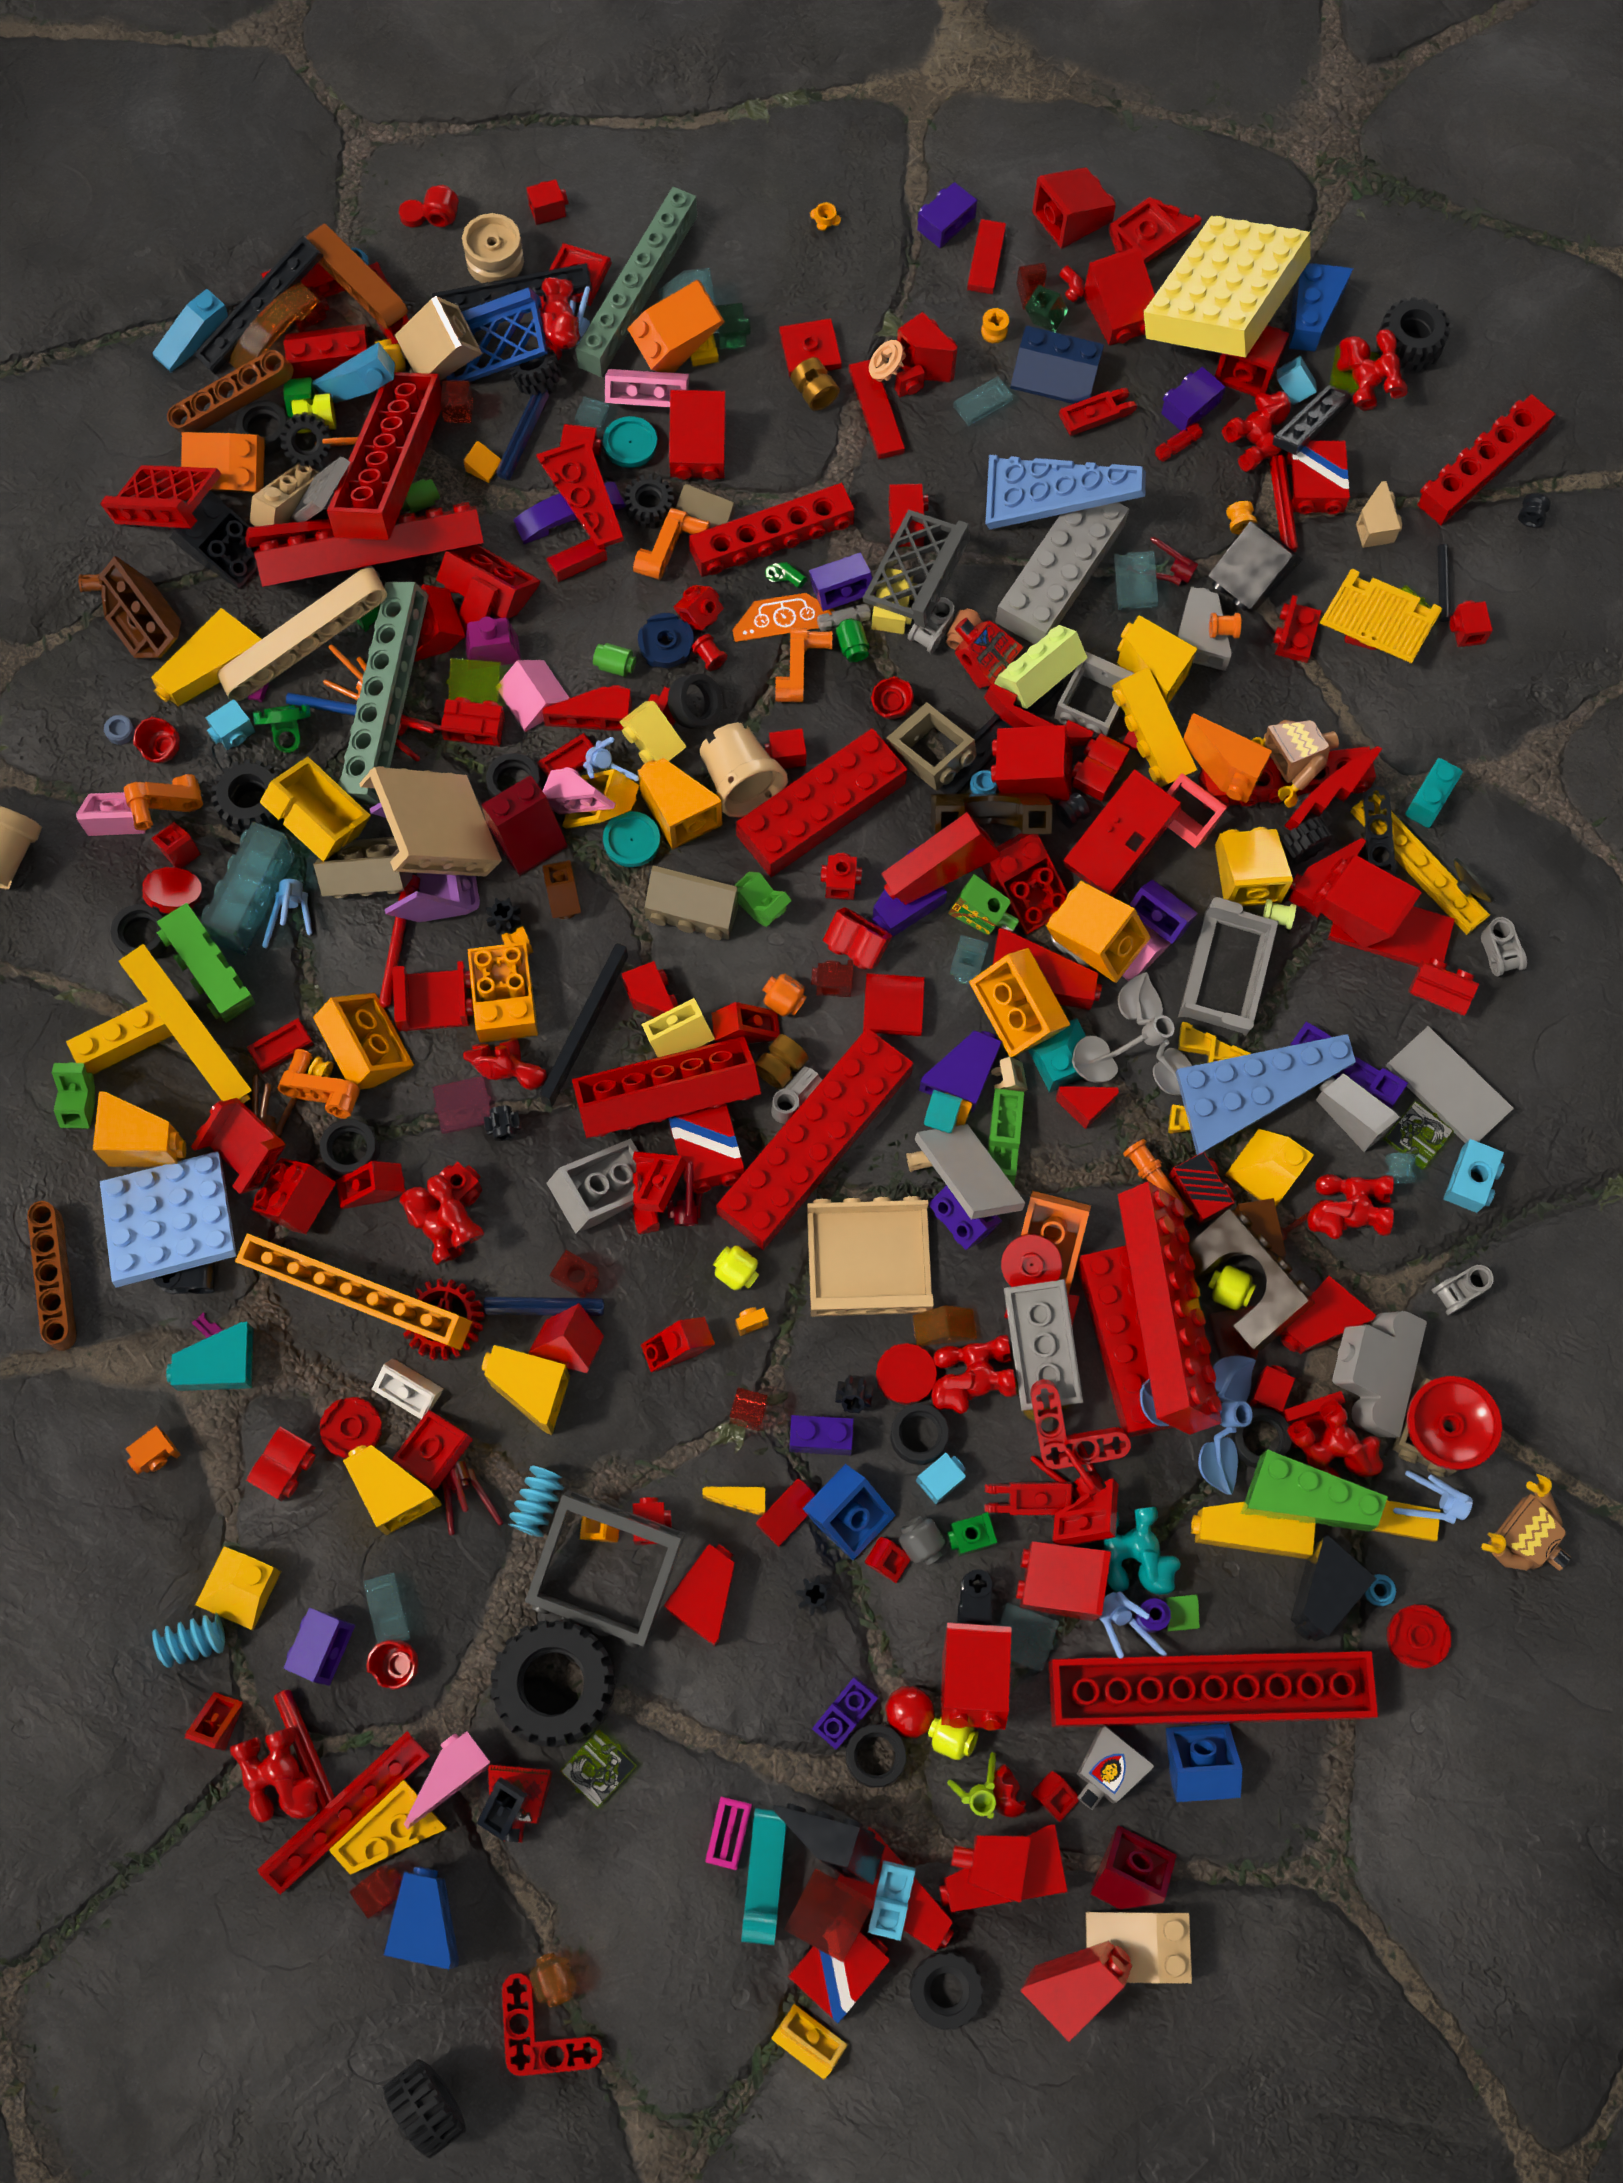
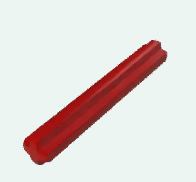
(1283, 501)
(303, 1746)

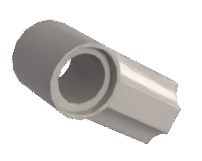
(794, 1093)

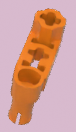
(654, 562)
(792, 688)
(179, 796)
(338, 1094)

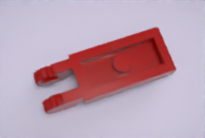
(1096, 411)
(1031, 1497)

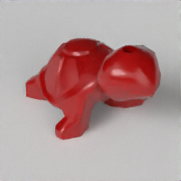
(505, 1063)

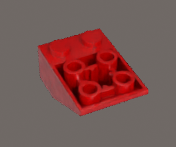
(1028, 879)

